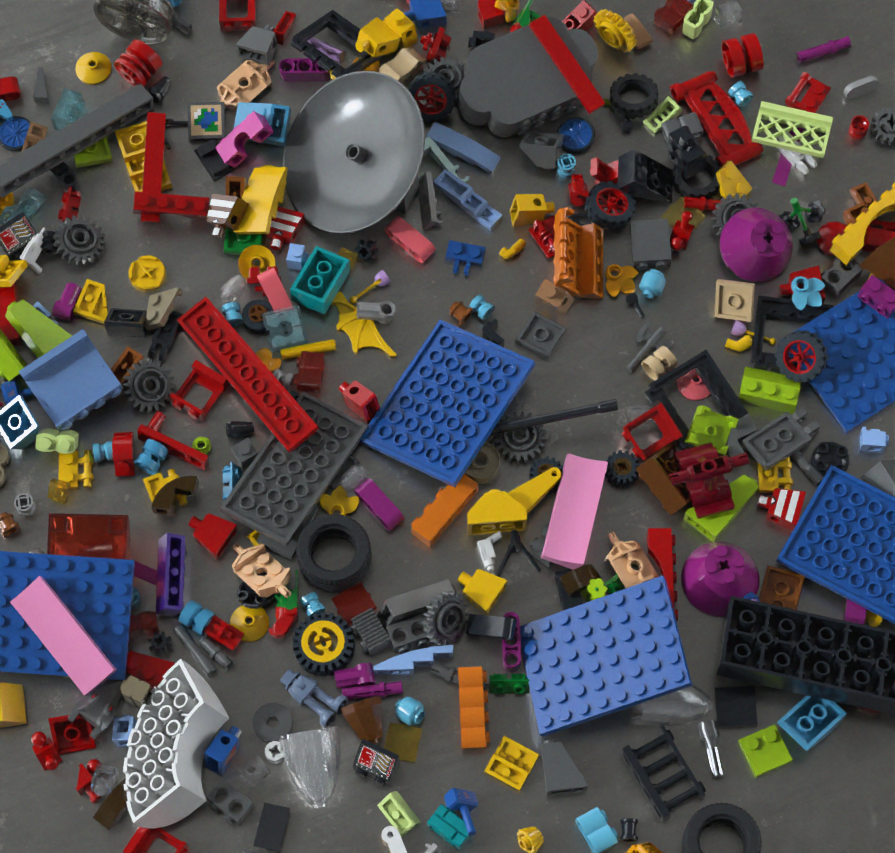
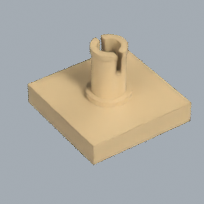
(734, 300)

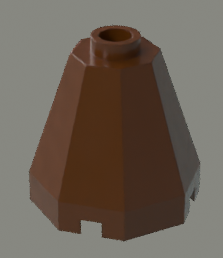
(365, 718)

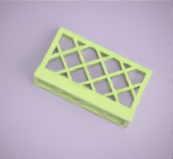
(793, 118)

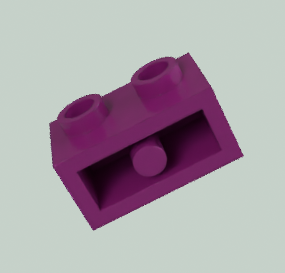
(878, 296)

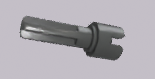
(709, 734)

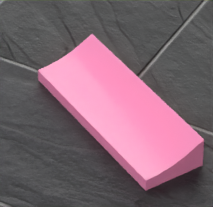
(574, 511)
(63, 635)

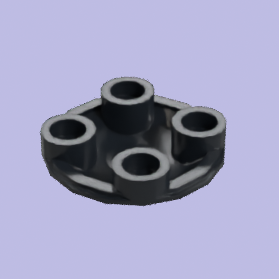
(830, 454)
(249, 598)

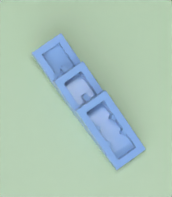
(464, 147)
(468, 200)
(405, 663)

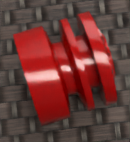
(138, 63)

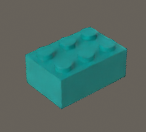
(320, 280)

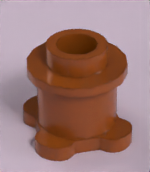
(460, 312)
(8, 524)

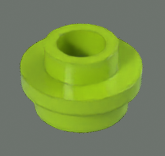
(206, 449)

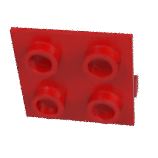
(544, 235)

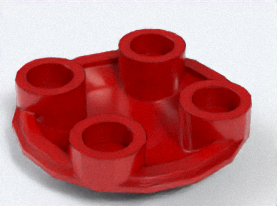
(828, 233)

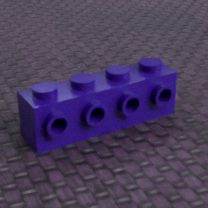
(170, 574)

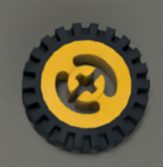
(328, 660)

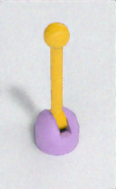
(381, 280)
(739, 329)

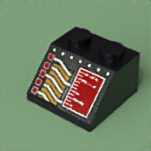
(15, 236)
(376, 763)

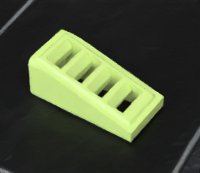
(658, 111)

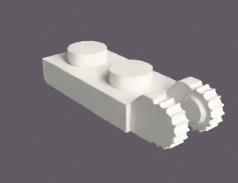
(796, 158)

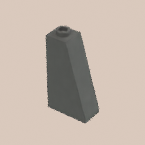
(411, 603)

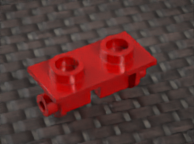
(69, 200)

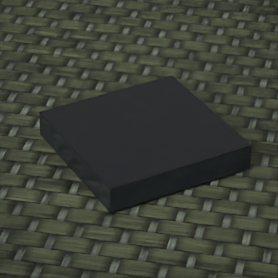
(735, 707)

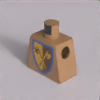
(554, 297)

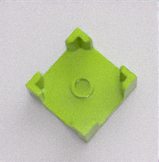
(710, 428)

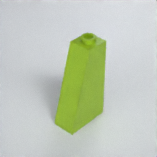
(35, 328)
(743, 491)

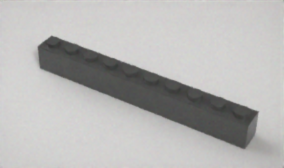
(74, 138)

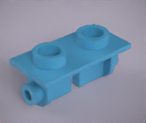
(231, 476)

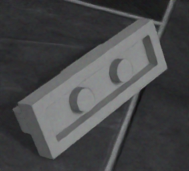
(428, 201)

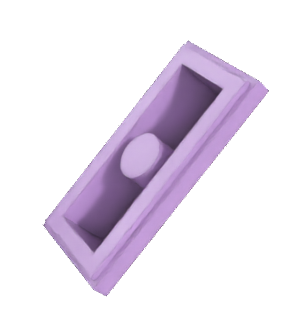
(329, 50)

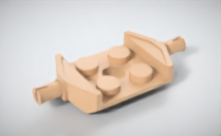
(251, 71)
(623, 556)
(255, 561)

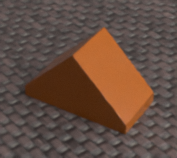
(235, 186)
(125, 362)

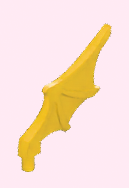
(361, 332)

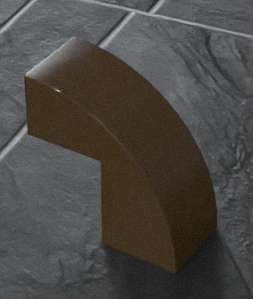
(166, 497)
(579, 579)
(113, 807)

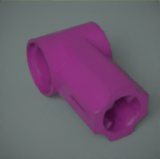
(64, 307)
(358, 676)

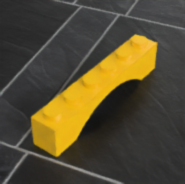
(852, 241)

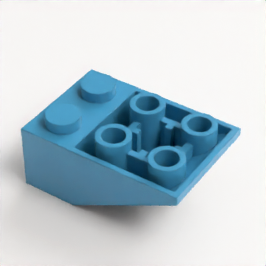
(276, 115)

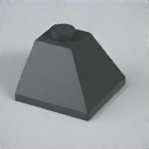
(542, 148)

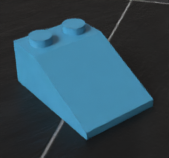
(812, 720)

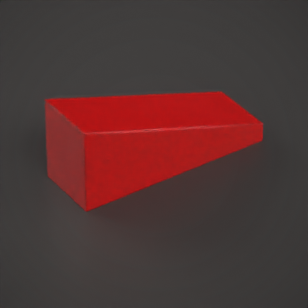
(284, 26)

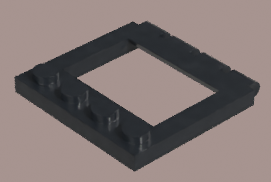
(341, 27)
(780, 309)
(712, 379)

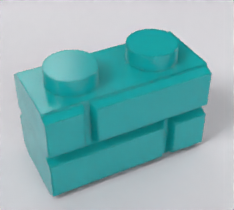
(449, 826)

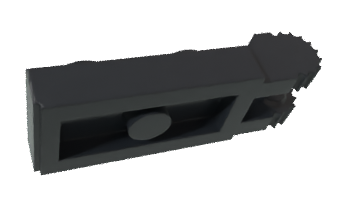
(165, 336)

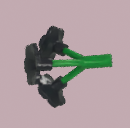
(813, 212)

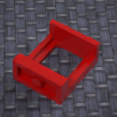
(231, 24)
(206, 378)
(665, 424)
(145, 837)

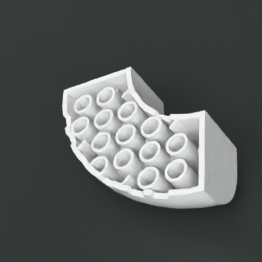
(170, 748)

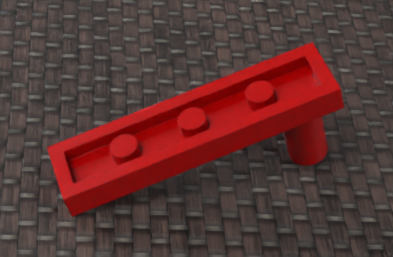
(175, 447)

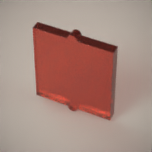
(353, 602)

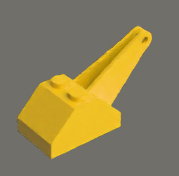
(509, 510)

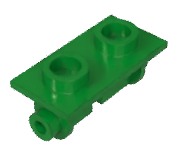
(500, 684)

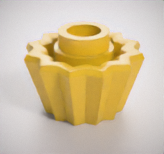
(530, 839)

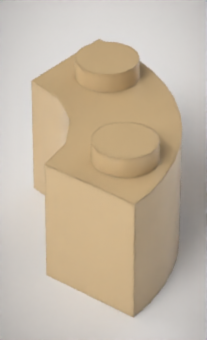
(405, 64)

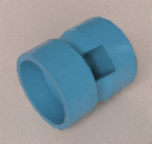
(151, 457)
(195, 616)

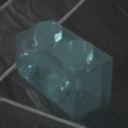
(67, 109)

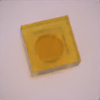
(352, 256)
(58, 490)

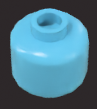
(652, 283)
(410, 711)

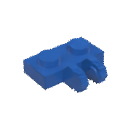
(466, 254)

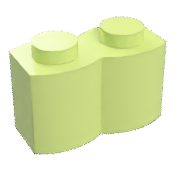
(697, 18)
(62, 442)

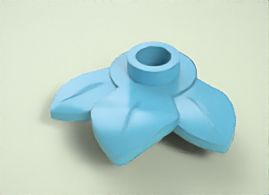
(809, 294)

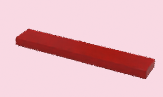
(567, 64)
(153, 158)

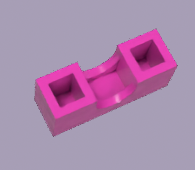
(232, 147)

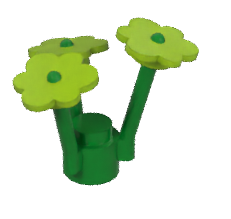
(597, 588)

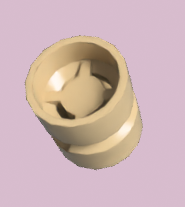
(661, 361)

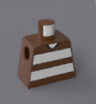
(225, 213)

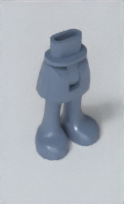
(302, 690)

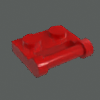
(813, 98)

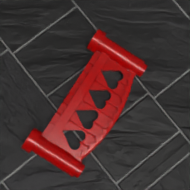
(692, 92)

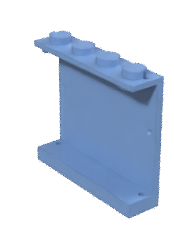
(71, 380)

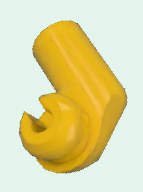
(515, 249)
(740, 345)

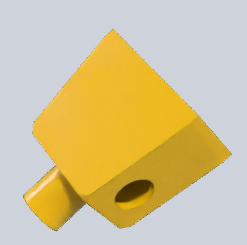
(403, 27)
(377, 38)
(529, 208)
(482, 589)

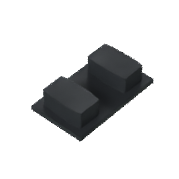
(212, 160)
(271, 827)

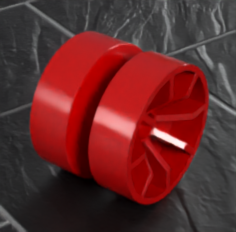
(742, 55)

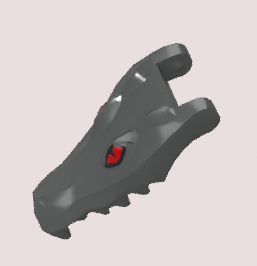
(99, 706)

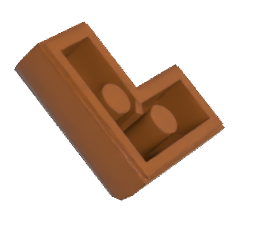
(864, 198)

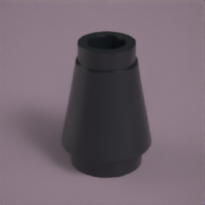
(160, 89)
(238, 429)

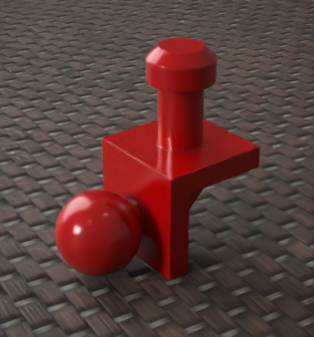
(681, 232)
(45, 751)
(85, 778)

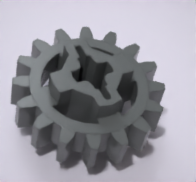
(883, 127)

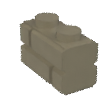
(135, 691)

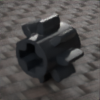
(369, 251)
(163, 647)

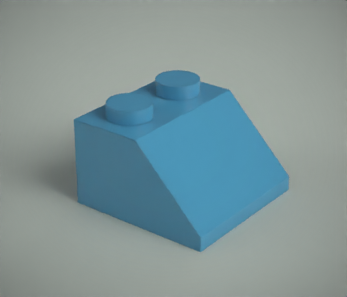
(18, 424)

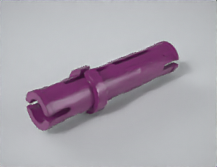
(824, 49)
(373, 690)

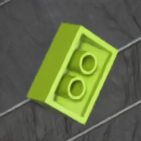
(10, 360)
(769, 390)

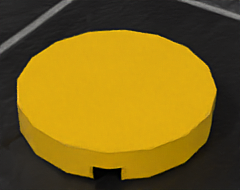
(147, 273)

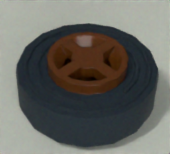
(251, 311)

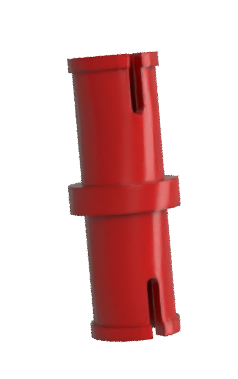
(700, 203)

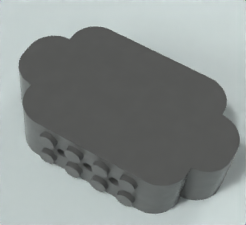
(516, 82)

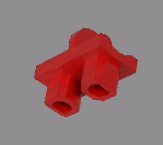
(438, 39)
(578, 190)
(253, 272)
(224, 633)

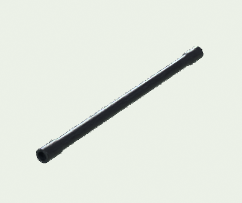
(601, 407)

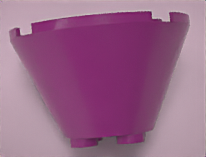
(756, 244)
(716, 574)

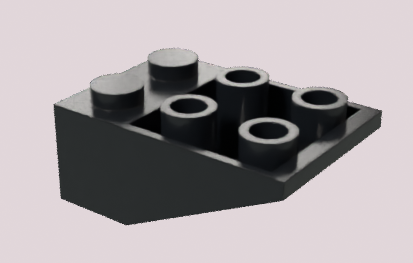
(644, 177)

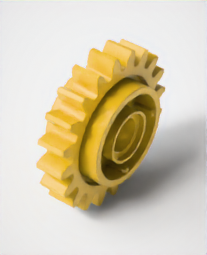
(615, 30)

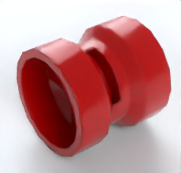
(858, 127)

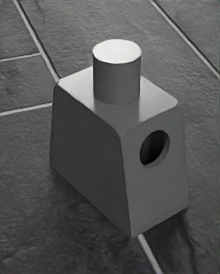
(258, 44)

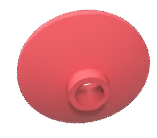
(691, 389)

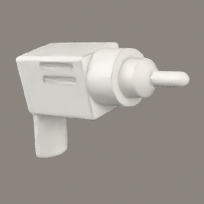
(32, 252)
(487, 551)

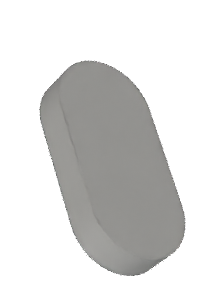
(861, 87)

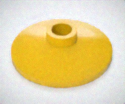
(93, 74)
(254, 252)
(254, 630)

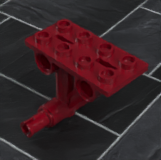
(704, 478)

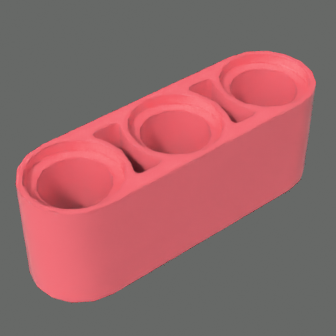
(409, 239)
(274, 289)

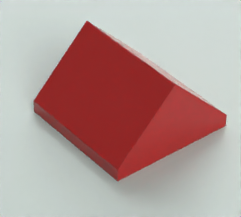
(70, 735)

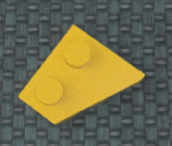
(732, 181)
(92, 302)

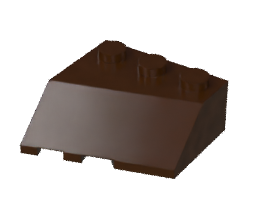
(882, 263)
(656, 475)

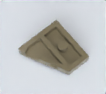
(160, 307)

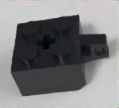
(685, 152)

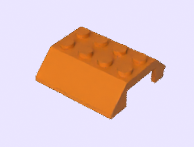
(578, 256)

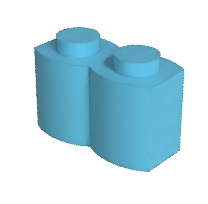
(597, 831)

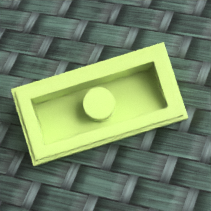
(399, 813)

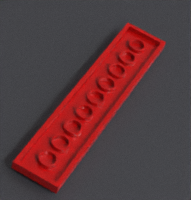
(248, 374)

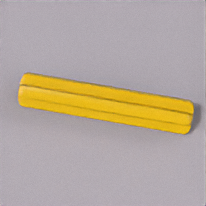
(322, 346)

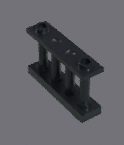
(643, 773)

